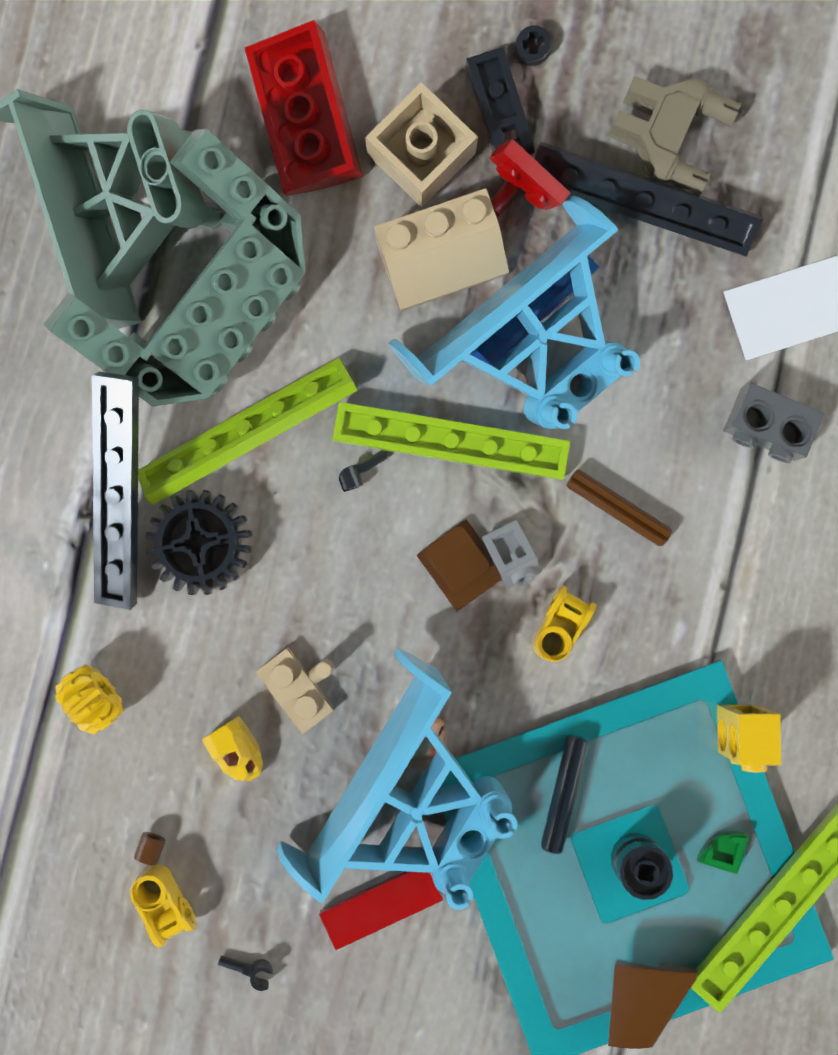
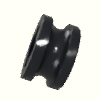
(542, 36)

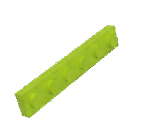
(245, 431)
(451, 441)
(770, 916)

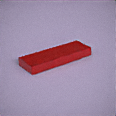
(379, 907)

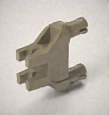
(671, 115)

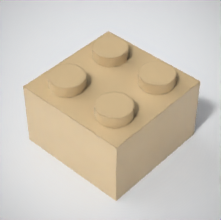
(421, 144)

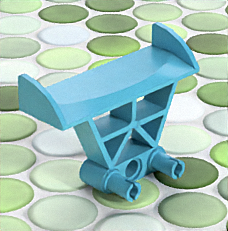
(598, 364)
(477, 806)

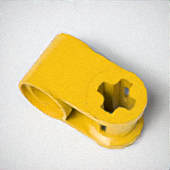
(563, 623)
(164, 912)

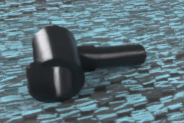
(350, 476)
(249, 970)

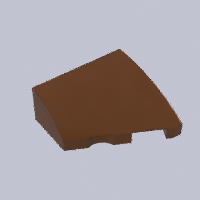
(645, 1001)

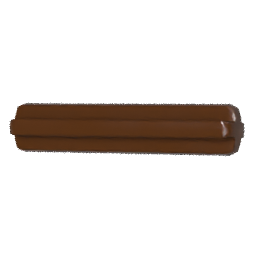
(619, 508)

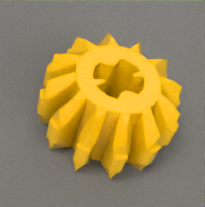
(89, 699)

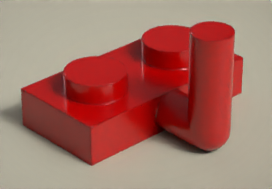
(526, 173)

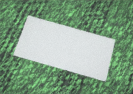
(786, 308)

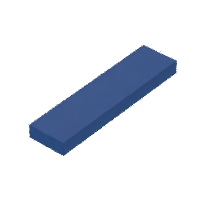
(514, 331)

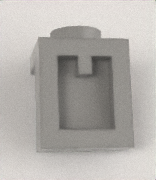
(512, 555)

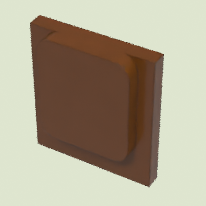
(460, 565)

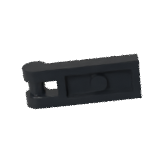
(498, 99)

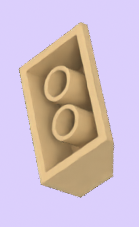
(442, 249)

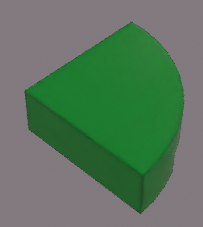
(724, 851)

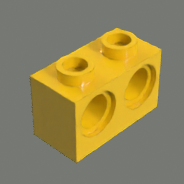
(749, 736)

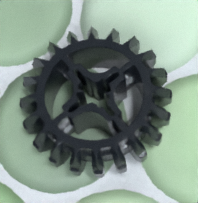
(194, 524)

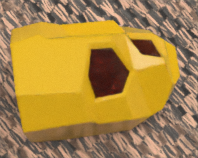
(235, 750)

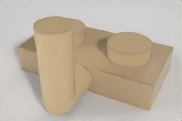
(297, 688)

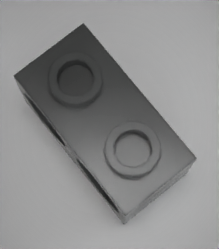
(774, 414)

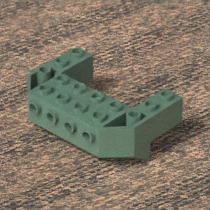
(223, 306)

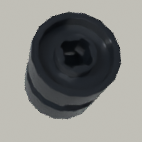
(641, 866)

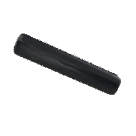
(564, 794)

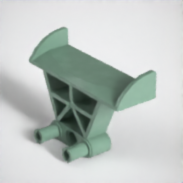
(80, 213)

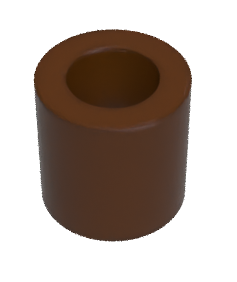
(149, 848)

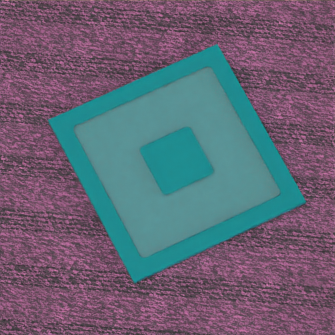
(567, 916)

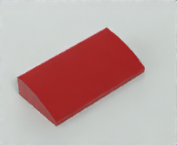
(303, 110)

